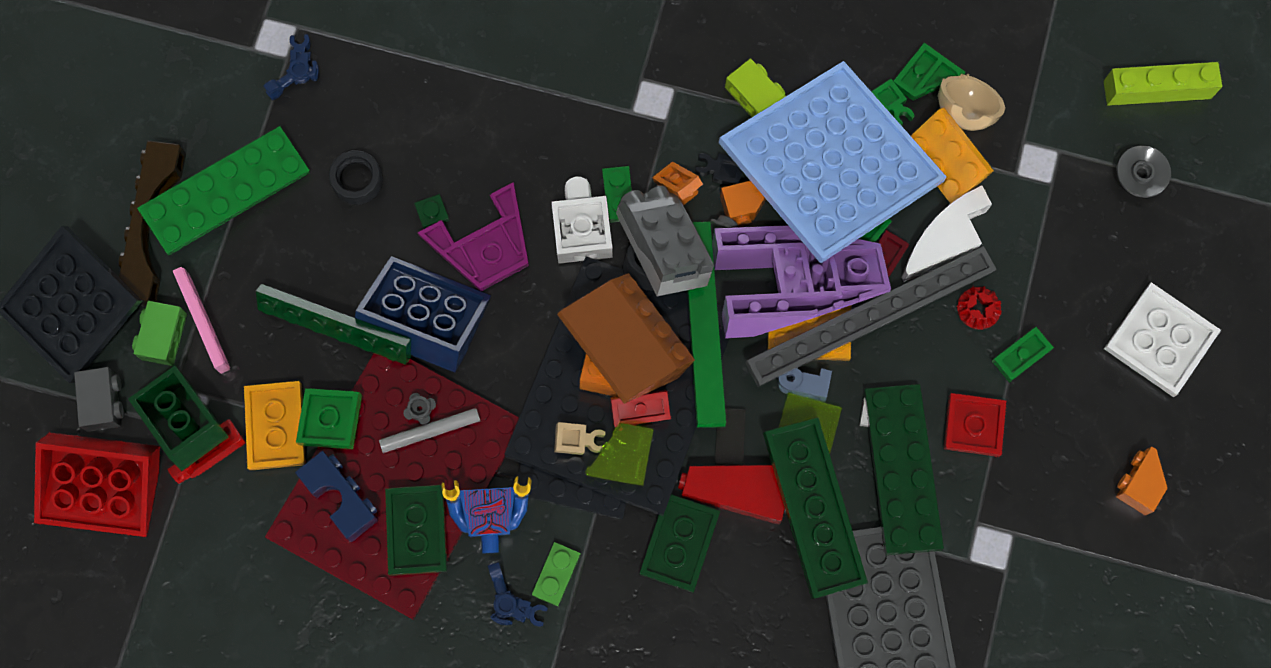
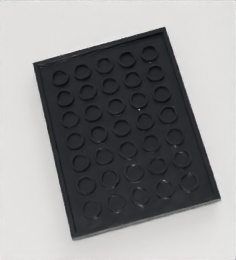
(558, 398)

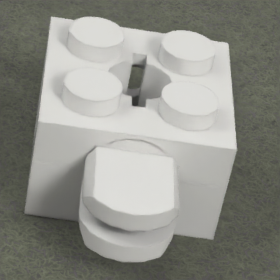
(581, 224)

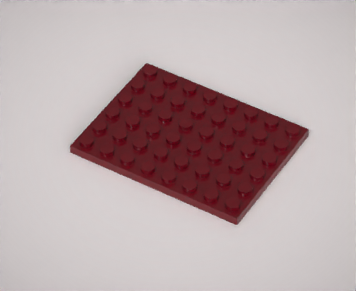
(464, 455)

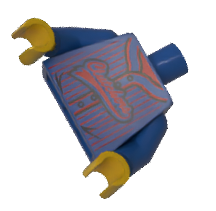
(488, 511)

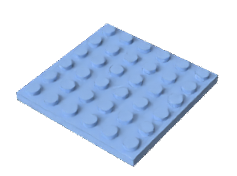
(832, 161)

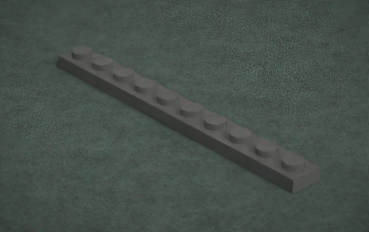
(870, 316)

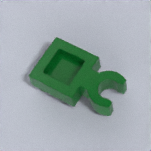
(893, 100)

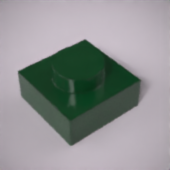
(431, 211)

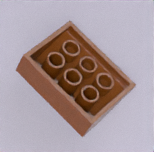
(626, 338)

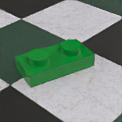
(616, 185)
(1022, 354)

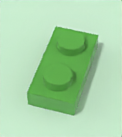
(556, 574)

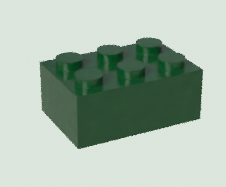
(178, 418)

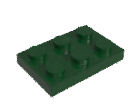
(416, 530)
(680, 543)

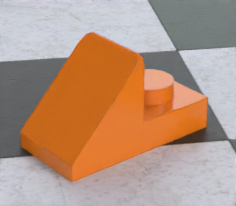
(678, 181)

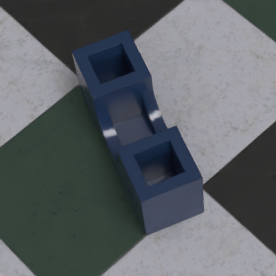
(324, 475)

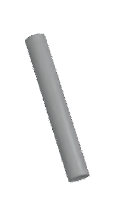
(429, 430)

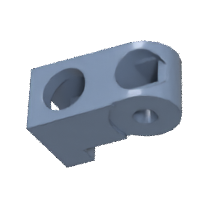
(806, 384)

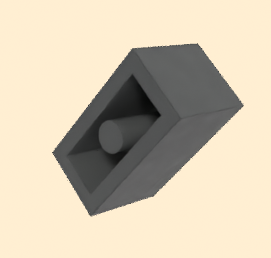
(98, 399)

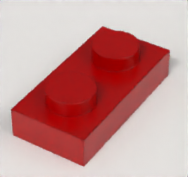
(644, 409)

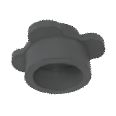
(724, 222)
(416, 401)

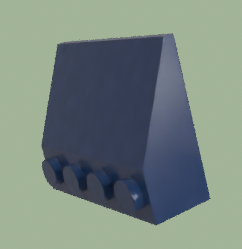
(427, 308)

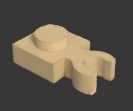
(573, 439)

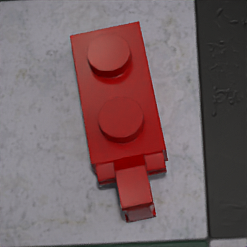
(218, 453)

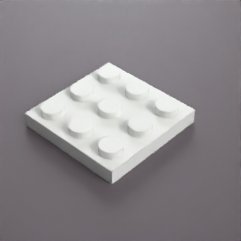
(1162, 339)

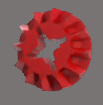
(974, 318)

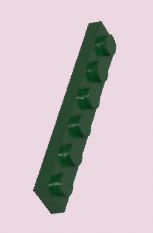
(333, 324)

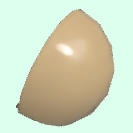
(970, 102)

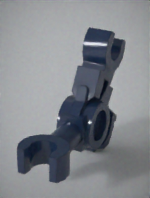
(298, 71)
(509, 605)

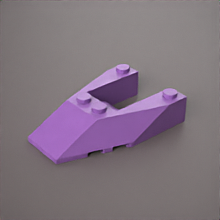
(803, 283)

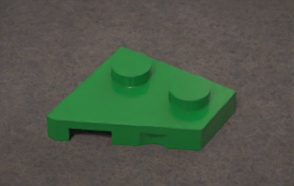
(925, 73)

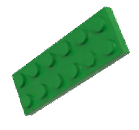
(223, 190)

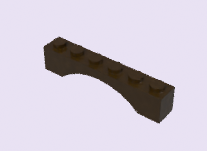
(160, 171)

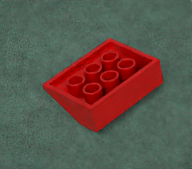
(95, 483)

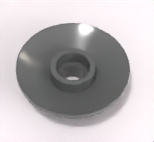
(1151, 163)

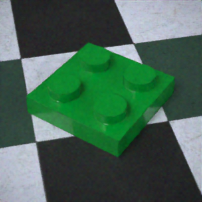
(329, 418)

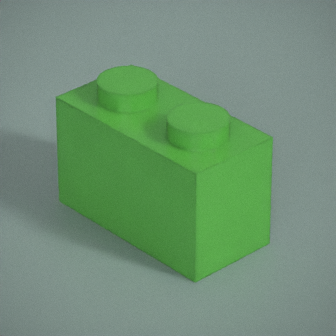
(159, 333)

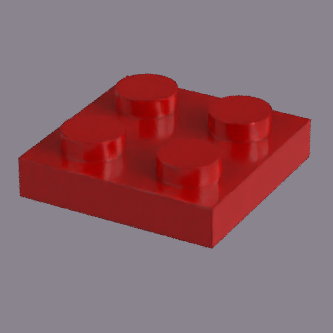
(975, 425)

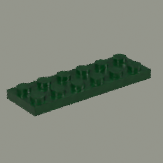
(903, 470)
(815, 508)

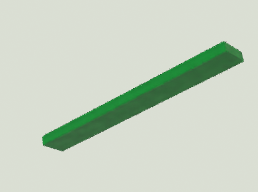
(706, 345)

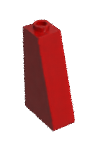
(738, 489)

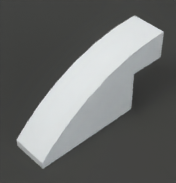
(948, 235)

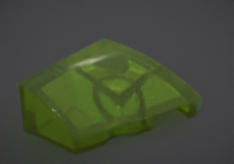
(624, 455)

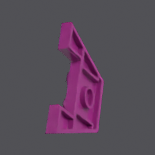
(489, 252)

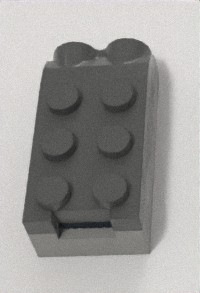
(665, 240)

